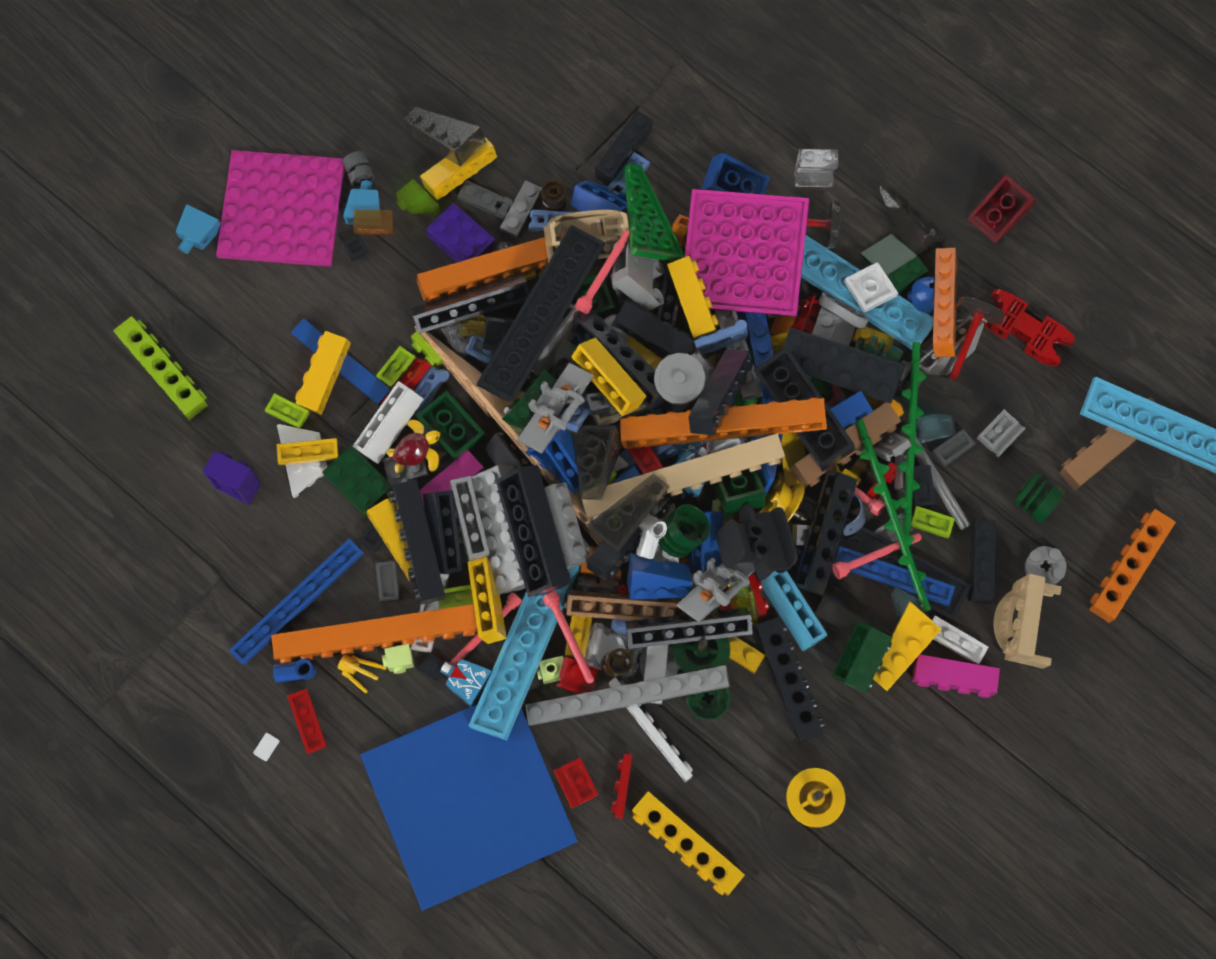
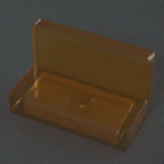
(373, 222)

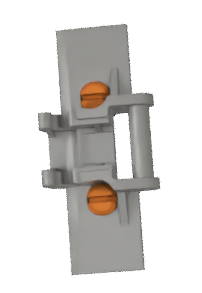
(550, 404)
(709, 588)

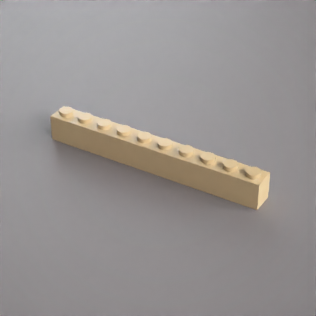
(696, 471)

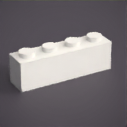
(388, 422)

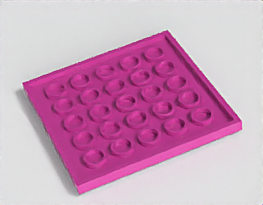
(281, 208)
(748, 249)

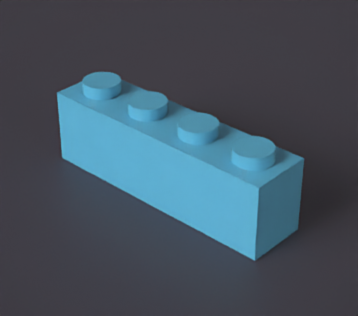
(793, 609)

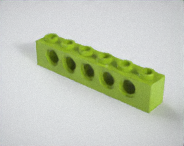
(127, 333)

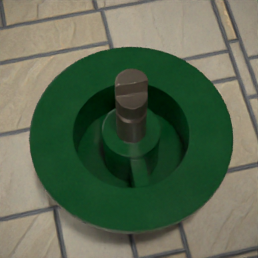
(701, 654)

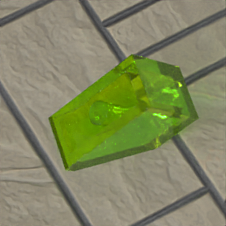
(416, 200)
(745, 598)

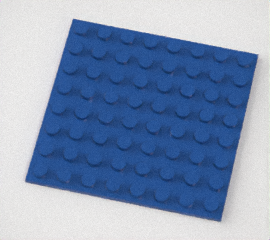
(466, 804)

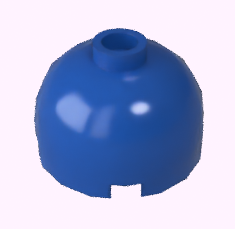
(923, 295)

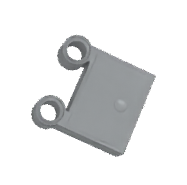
(635, 278)

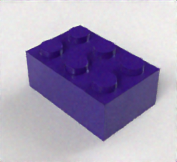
(460, 235)
(232, 477)

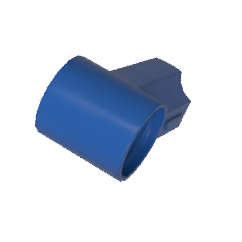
(292, 671)

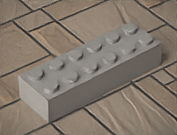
(496, 530)

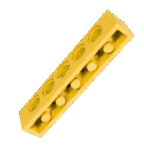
(650, 804)

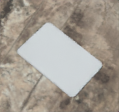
(266, 747)

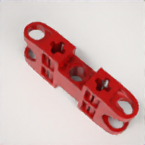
(1029, 329)

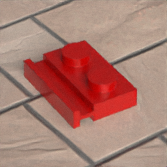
(888, 476)
(573, 679)
(576, 783)

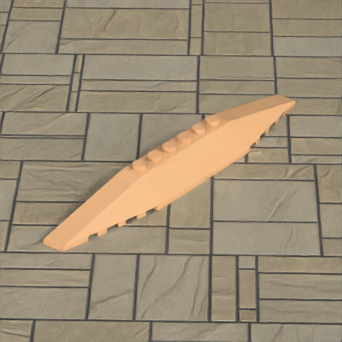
(494, 406)

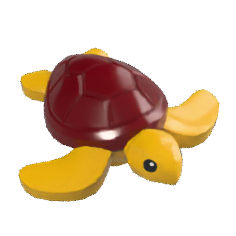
(415, 448)

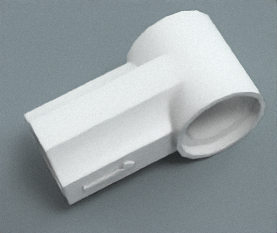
(653, 530)

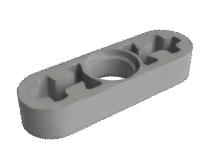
(843, 310)

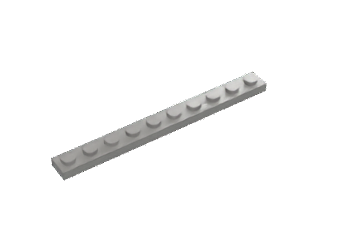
(627, 695)

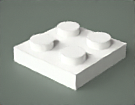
(870, 287)

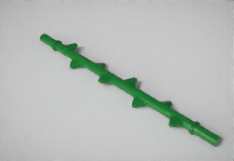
(910, 430)
(894, 523)

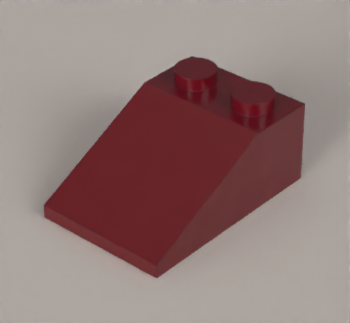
(1002, 209)

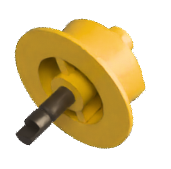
(787, 498)
(815, 797)

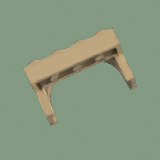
(613, 221)
(1027, 598)

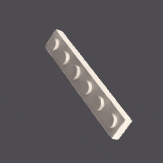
(658, 737)

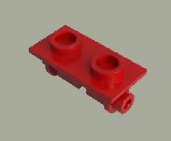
(809, 309)

